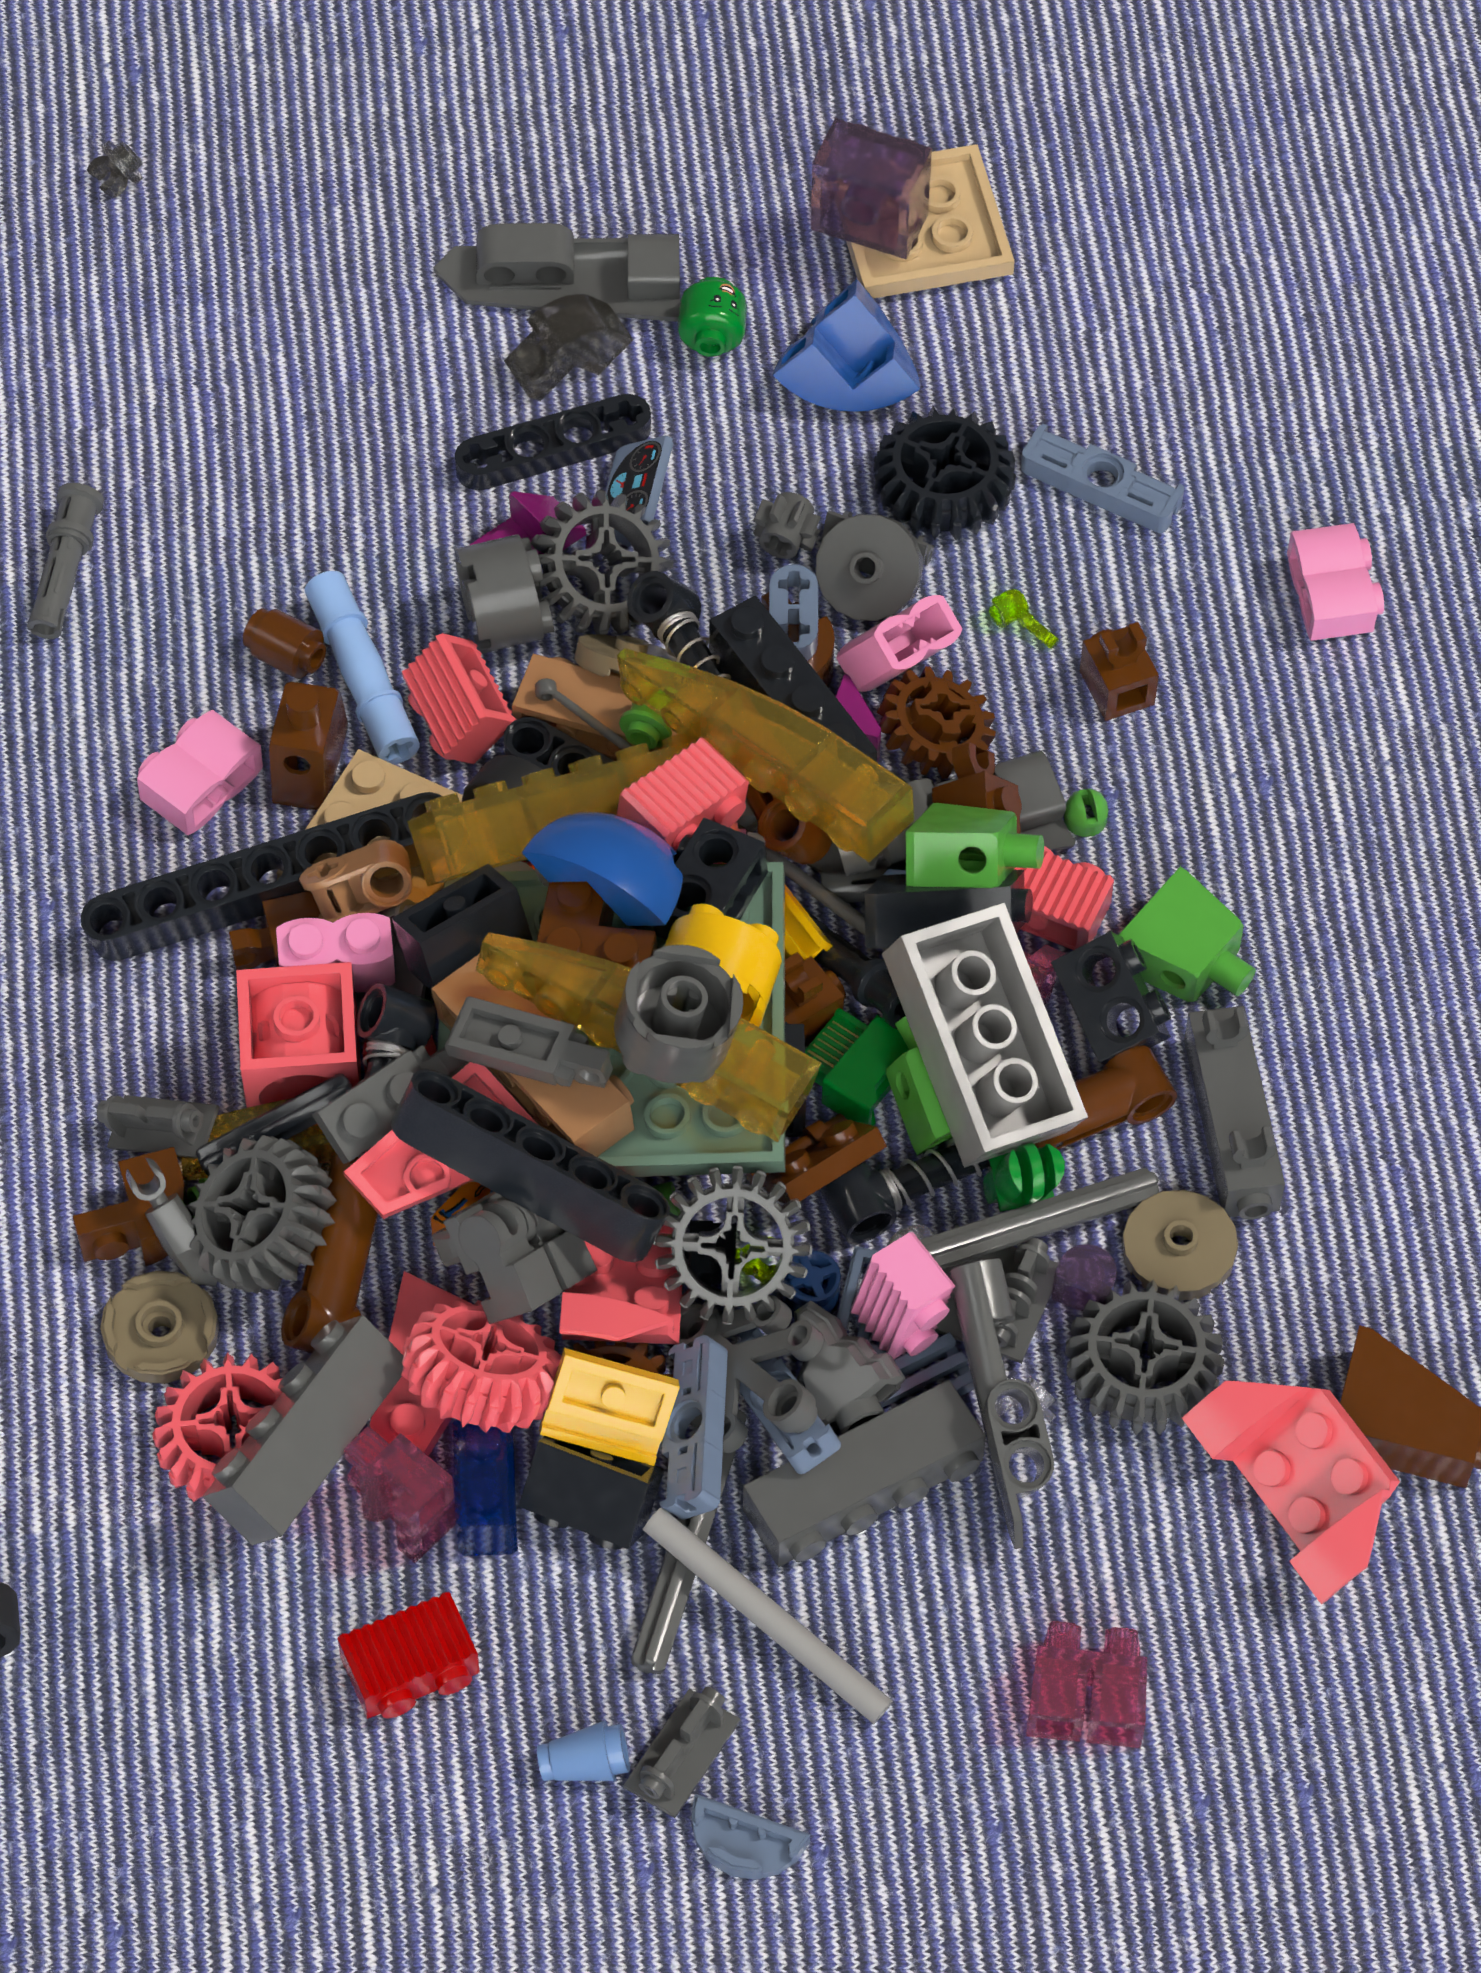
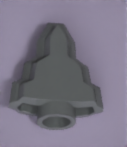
(846, 1373)

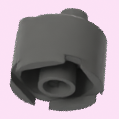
(501, 592)
(677, 1015)

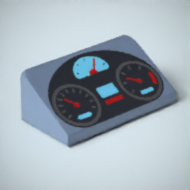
(639, 474)

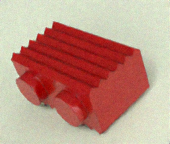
(409, 1657)

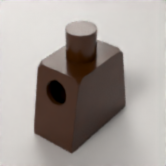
(310, 726)

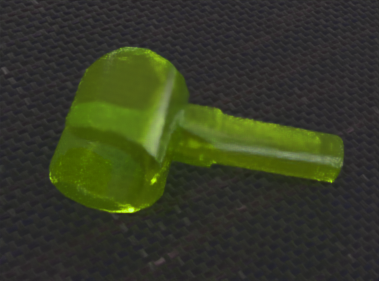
(1013, 607)

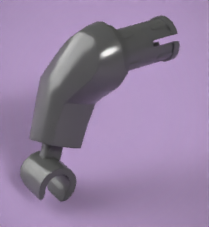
(171, 1224)

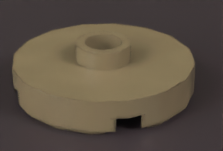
(599, 652)
(1191, 1267)
(153, 1302)

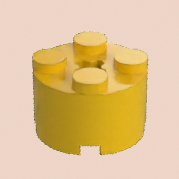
(743, 948)

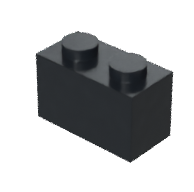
(453, 922)
(590, 1492)

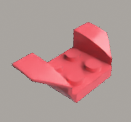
(623, 1301)
(1306, 1468)

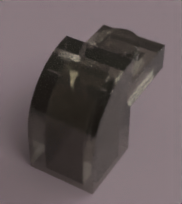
(566, 335)

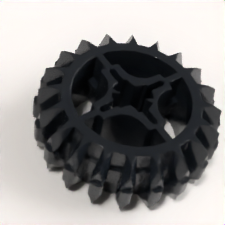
(943, 461)

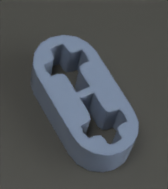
(803, 613)

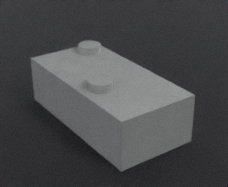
(984, 1034)

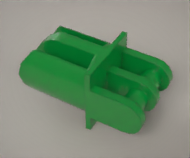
(1023, 1176)

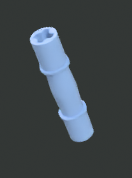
(362, 667)

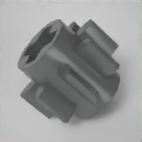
(786, 525)

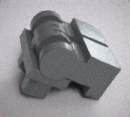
(516, 1252)

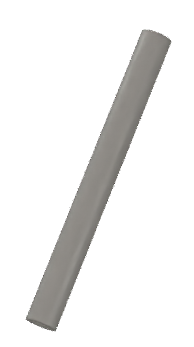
(767, 1615)

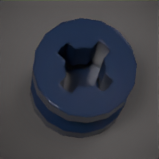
(822, 1279)

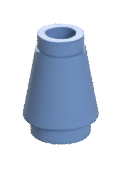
(585, 1755)

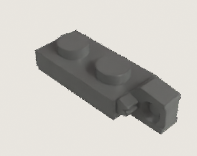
(526, 1045)
(366, 1110)

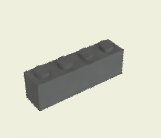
(305, 1429)
(875, 1469)

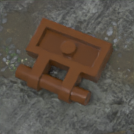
(823, 1156)

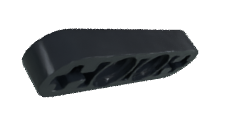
(549, 433)

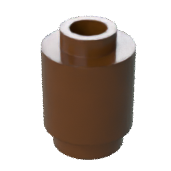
(284, 642)

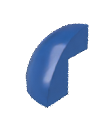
(849, 357)
(617, 858)

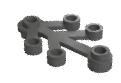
(785, 1402)

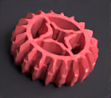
(480, 1369)
(186, 1430)

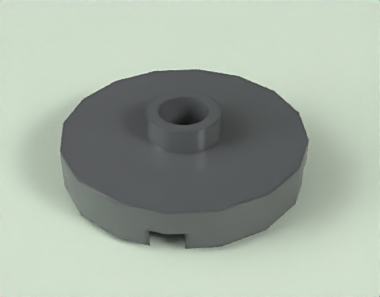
(896, 567)

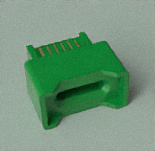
(855, 1064)

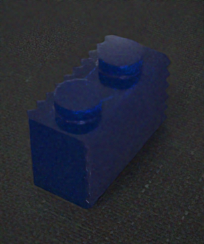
(484, 1490)

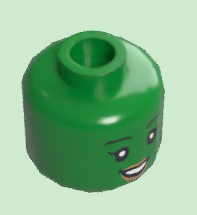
(712, 314)

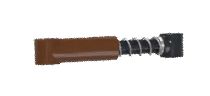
(678, 628)
(1126, 1089)
(331, 1287)

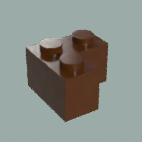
(583, 921)

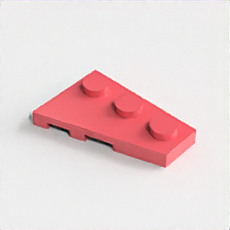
(399, 1176)
(401, 1409)

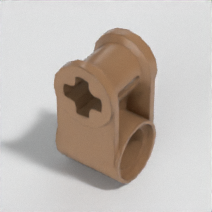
(353, 881)

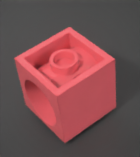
(296, 1029)

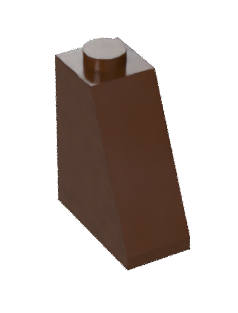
(1411, 1413)

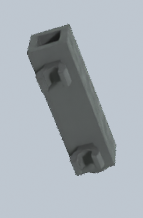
(1234, 1112)

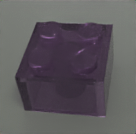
(870, 188)

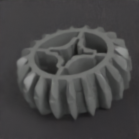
(603, 541)
(260, 1214)
(729, 1295)
(1191, 1356)

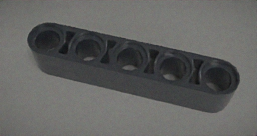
(530, 1165)

